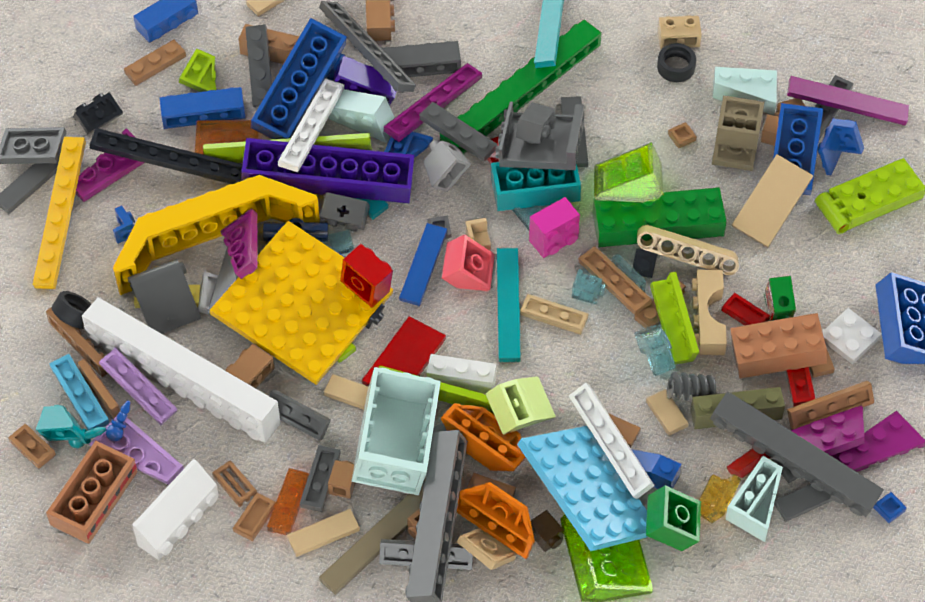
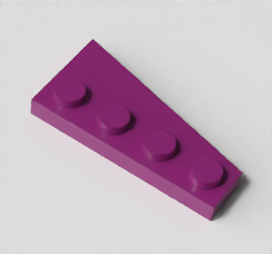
(104, 172)
(242, 243)
(882, 442)

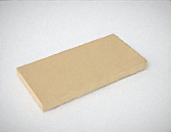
(772, 201)

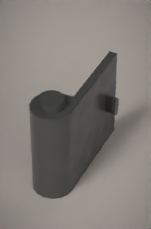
(165, 296)

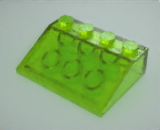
(630, 176)
(609, 571)

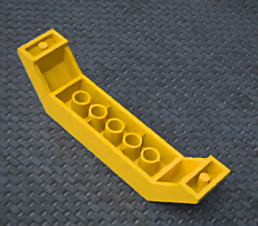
(203, 219)

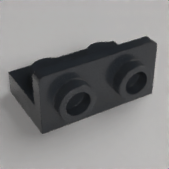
(98, 112)

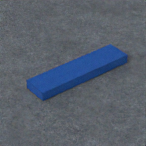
(423, 264)

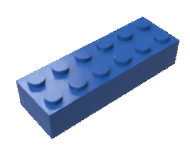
(298, 81)

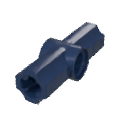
(315, 229)

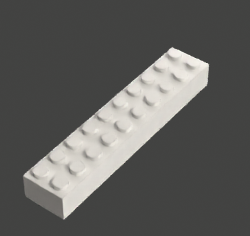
(182, 370)

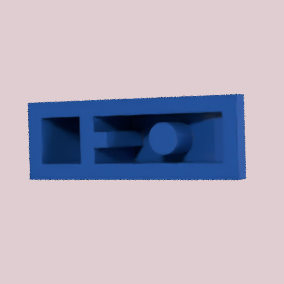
(659, 468)

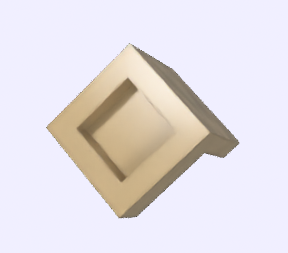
(478, 232)

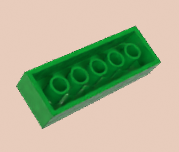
(684, 212)

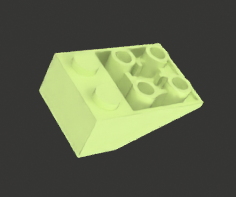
(519, 404)

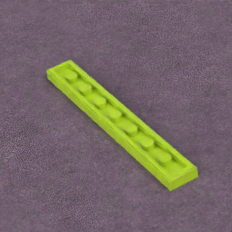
(235, 150)

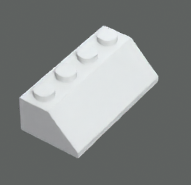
(175, 510)

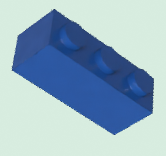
(163, 17)

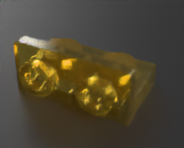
(717, 496)

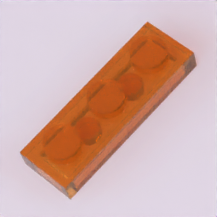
(288, 502)

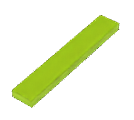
(454, 394)

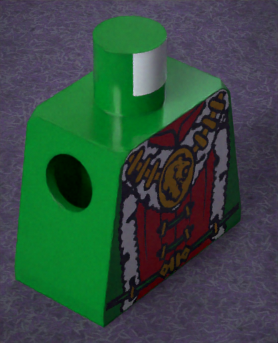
(780, 298)

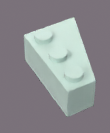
(747, 84)
(363, 113)
(755, 500)

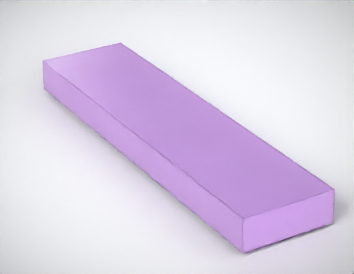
(137, 386)

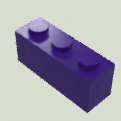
(362, 79)

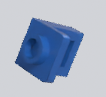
(126, 224)

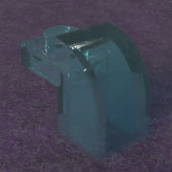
(657, 346)

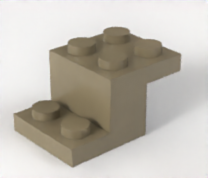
(738, 133)

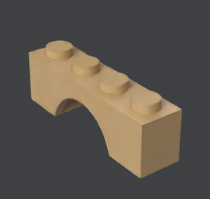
(710, 334)

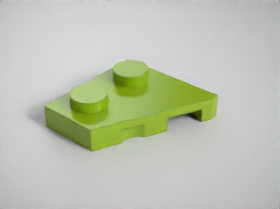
(200, 72)

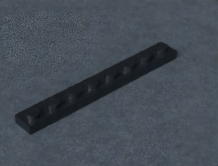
(166, 156)

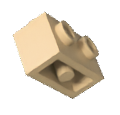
(679, 30)

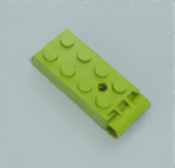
(870, 196)

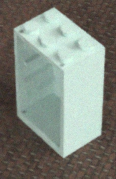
(396, 431)

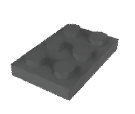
(31, 145)

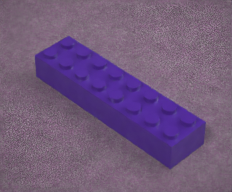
(334, 170)

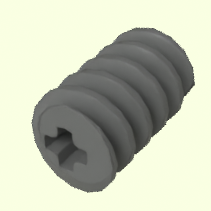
(690, 385)

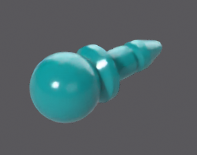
(89, 434)

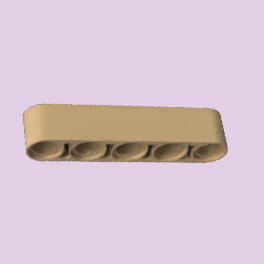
(680, 242)

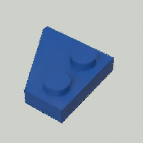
(412, 144)

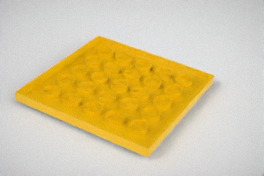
(296, 304)

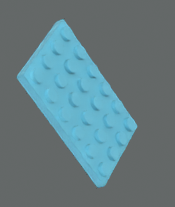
(586, 487)

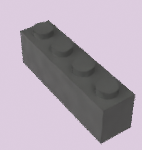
(426, 58)

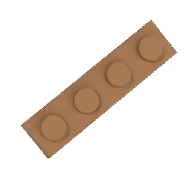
(615, 280)
(81, 345)
(831, 404)

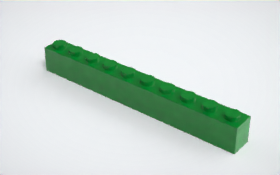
(530, 81)

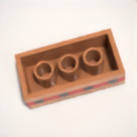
(92, 492)

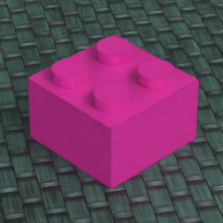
(554, 227)

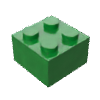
(673, 518)

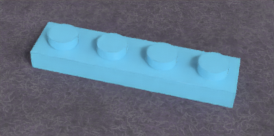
(79, 392)

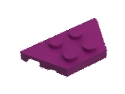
(835, 432)

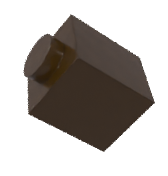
(547, 531)

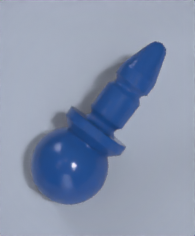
(115, 431)

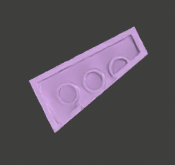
(148, 455)

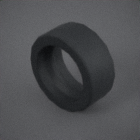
(673, 74)
(70, 308)

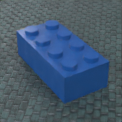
(799, 137)

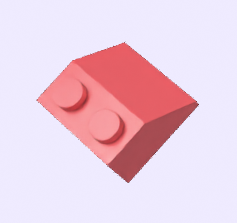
(468, 264)

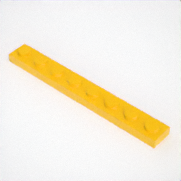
(59, 213)

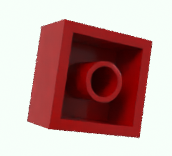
(366, 275)

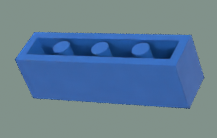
(202, 106)

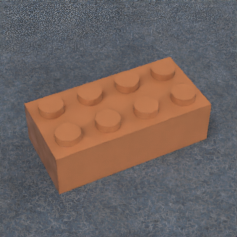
(778, 345)

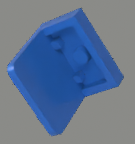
(839, 138)

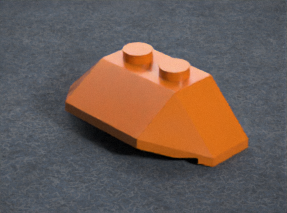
(485, 437)
(498, 516)

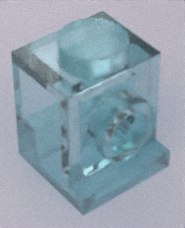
(587, 288)

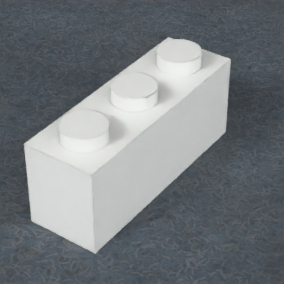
(462, 373)

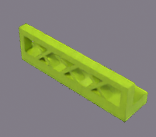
(675, 318)

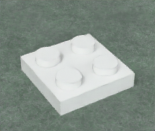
(850, 336)

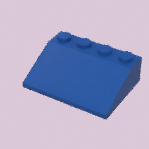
(902, 318)

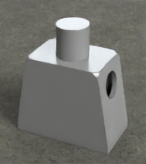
(445, 165)

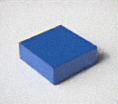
(890, 507)

